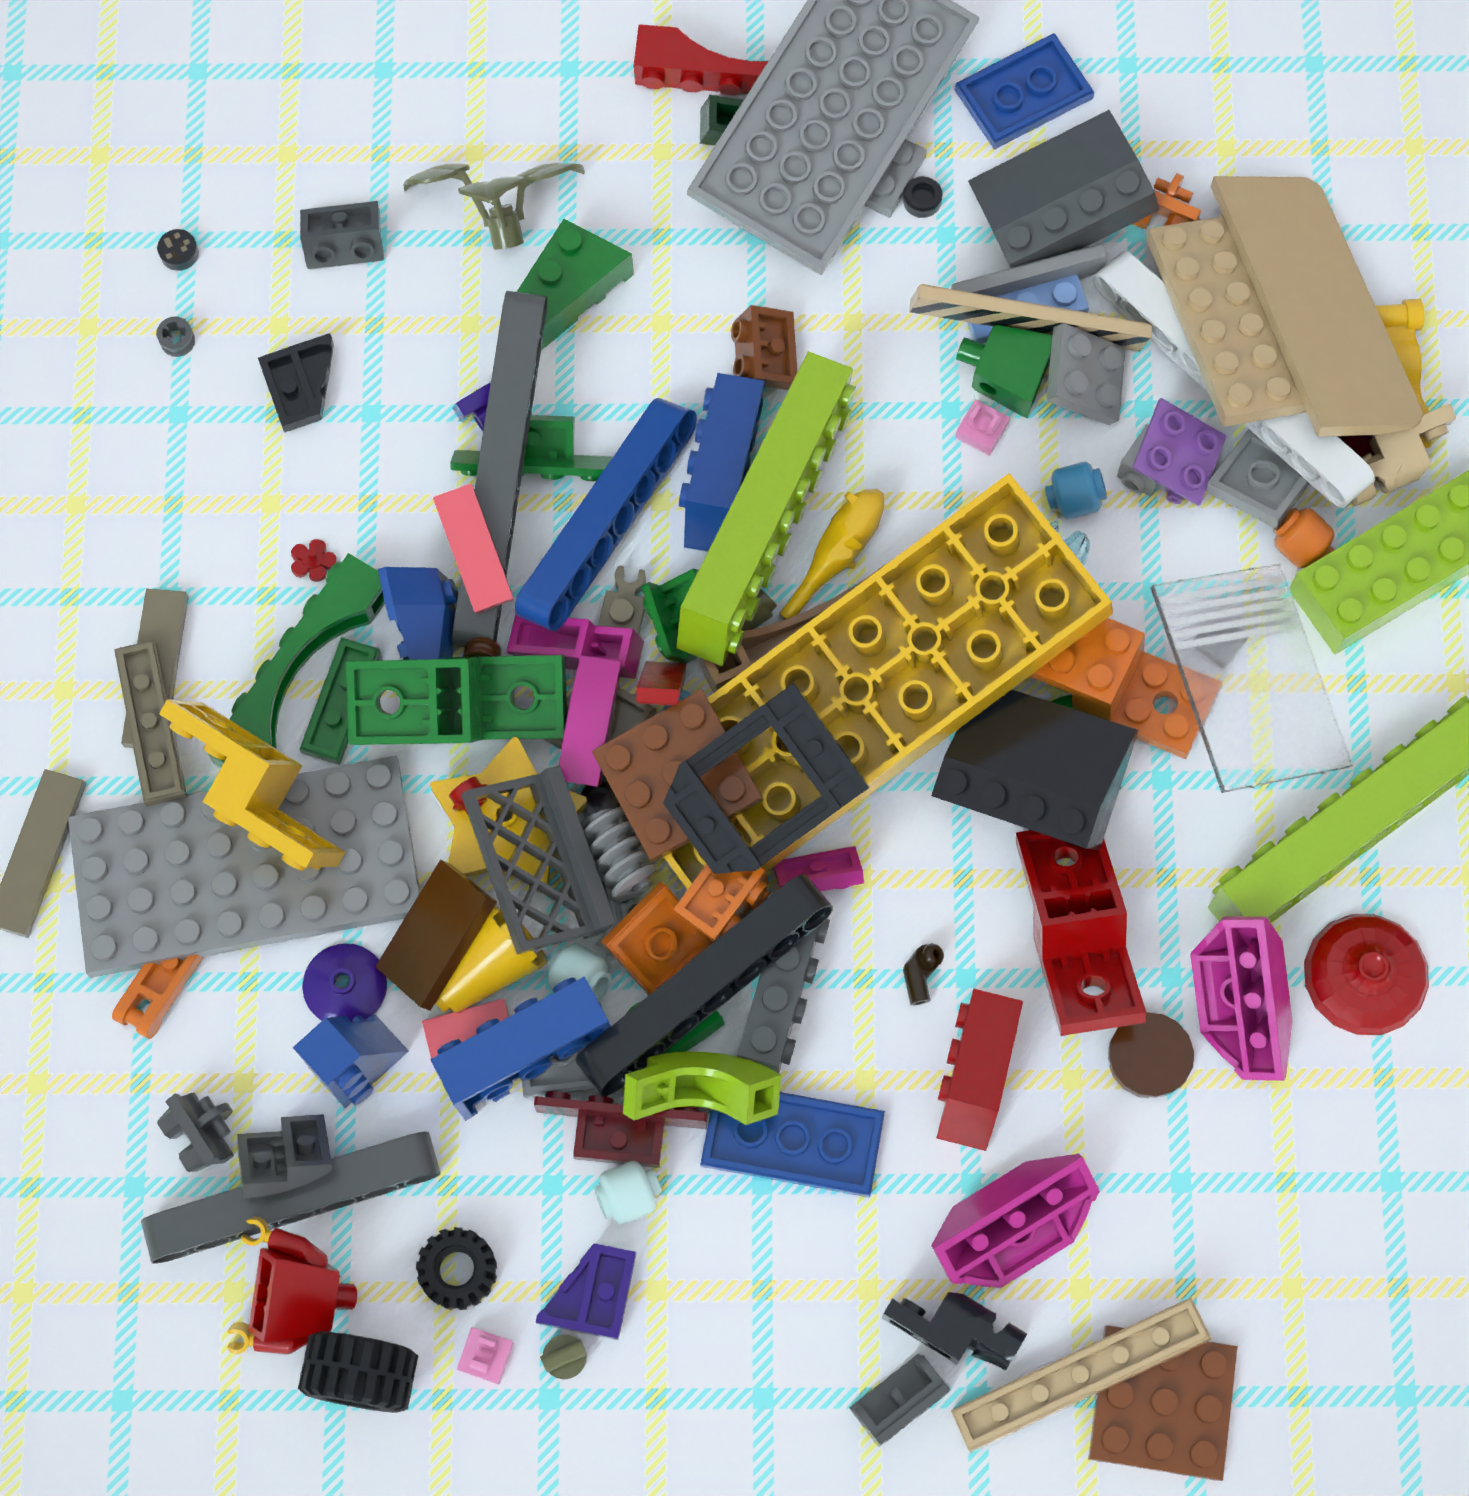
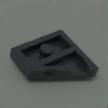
(299, 380)

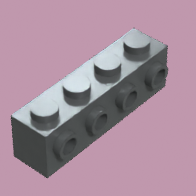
(780, 1004)

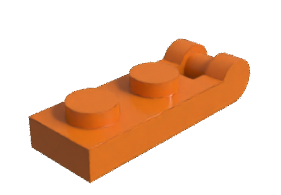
(160, 987)

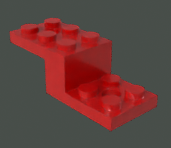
(1080, 934)

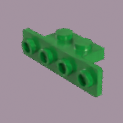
(547, 452)

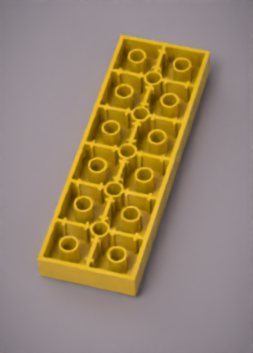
(913, 654)

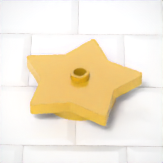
(465, 852)

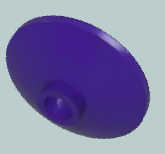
(360, 997)

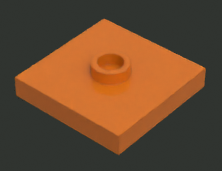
(654, 940)

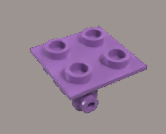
(1179, 452)

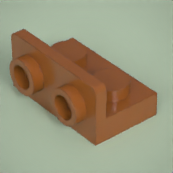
(765, 346)

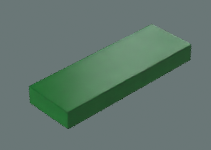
(328, 727)

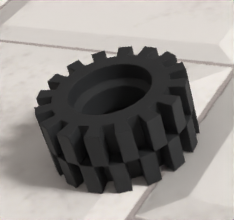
(434, 1253)

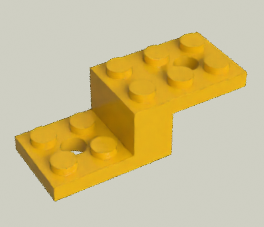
(251, 785)

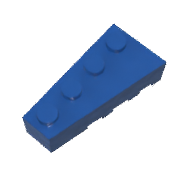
(722, 456)
(519, 1045)

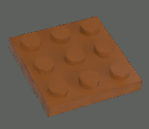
(645, 761)
(1169, 1415)

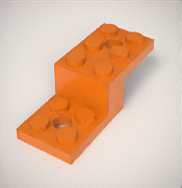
(1121, 682)

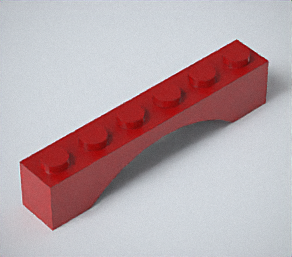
(675, 61)

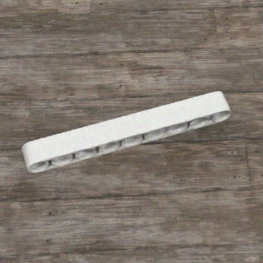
(1320, 460)

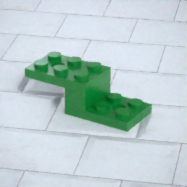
(456, 699)

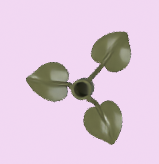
(502, 221)

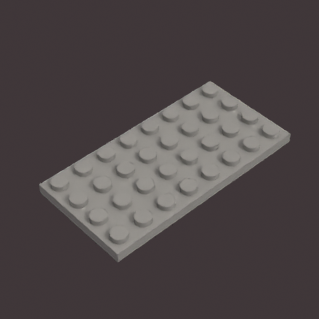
(829, 119)
(186, 884)

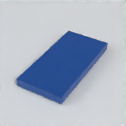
(804, 1145)

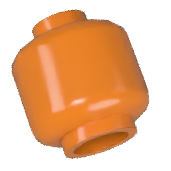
(1304, 537)

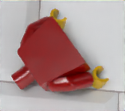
(291, 1295)

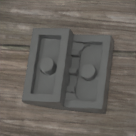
(284, 1158)

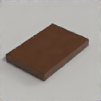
(435, 934)

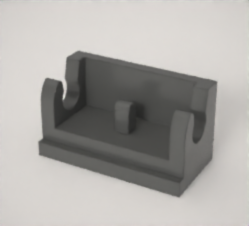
(899, 1399)

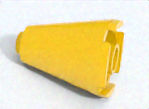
(489, 965)

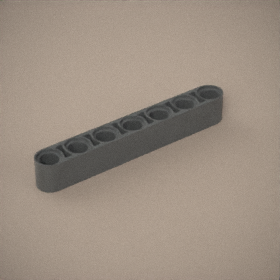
(352, 1180)

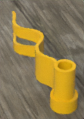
(1401, 323)

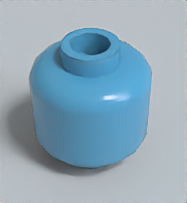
(1076, 490)

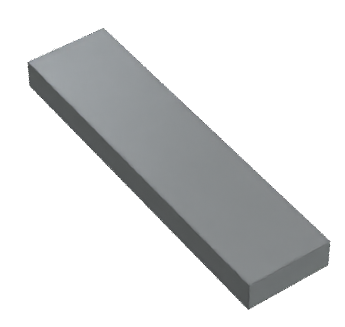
(1082, 262)

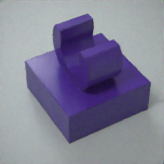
(474, 405)

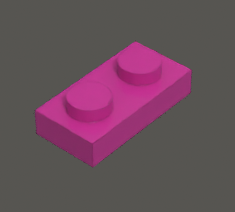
(825, 869)

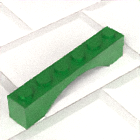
(345, 603)

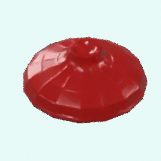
(1366, 974)

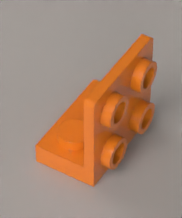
(722, 900)

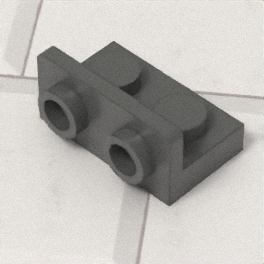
(341, 235)

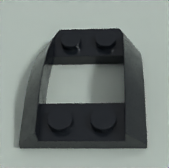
(813, 749)

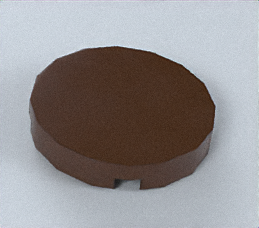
(1151, 1056)

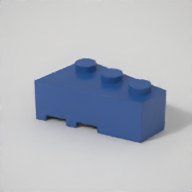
(350, 1055)

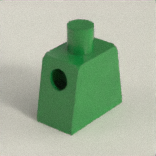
(1008, 366)

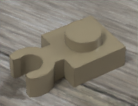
(623, 607)

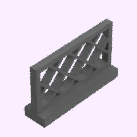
(571, 854)

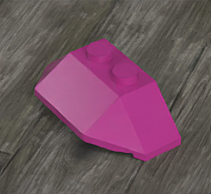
(1244, 996)
(1016, 1221)

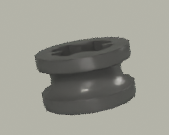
(175, 349)

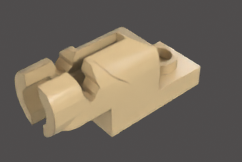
(1401, 454)

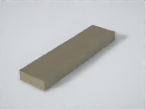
(164, 622)
(150, 732)
(37, 850)

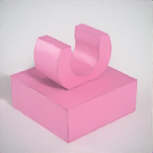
(982, 427)
(485, 1355)

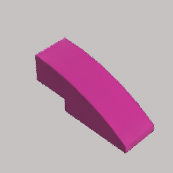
(576, 639)
(589, 719)

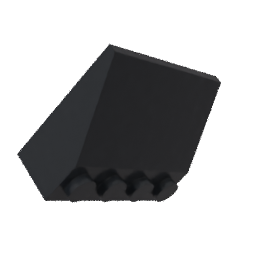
(1038, 767)

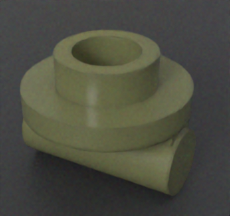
(564, 1357)

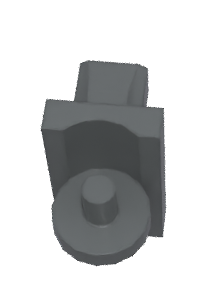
(203, 1126)

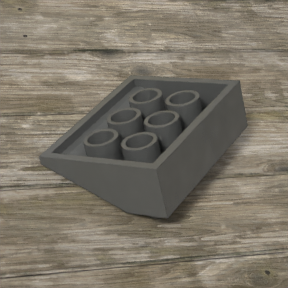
(1065, 192)

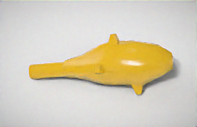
(839, 545)

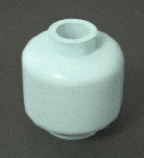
(578, 962)
(627, 1192)

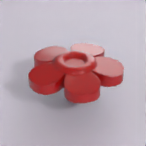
(312, 560)

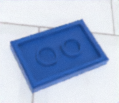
(1024, 91)

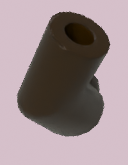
(918, 969)

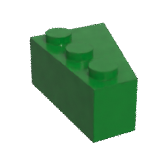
(574, 275)

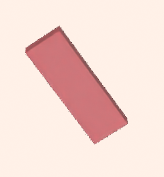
(473, 548)

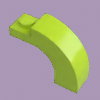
(703, 1080)

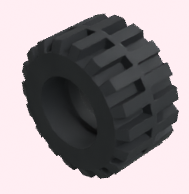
(358, 1372)

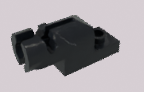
(958, 1326)

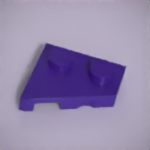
(594, 1294)

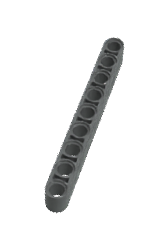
(504, 443)

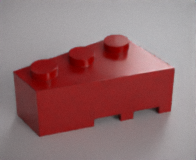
(979, 1068)

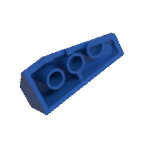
(423, 610)

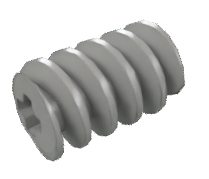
(616, 854)

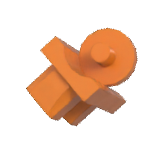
(1169, 207)

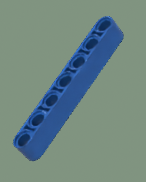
(605, 514)

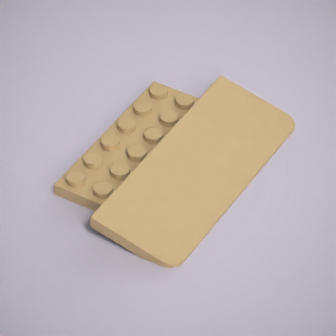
(1282, 312)

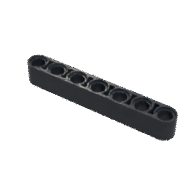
(704, 984)

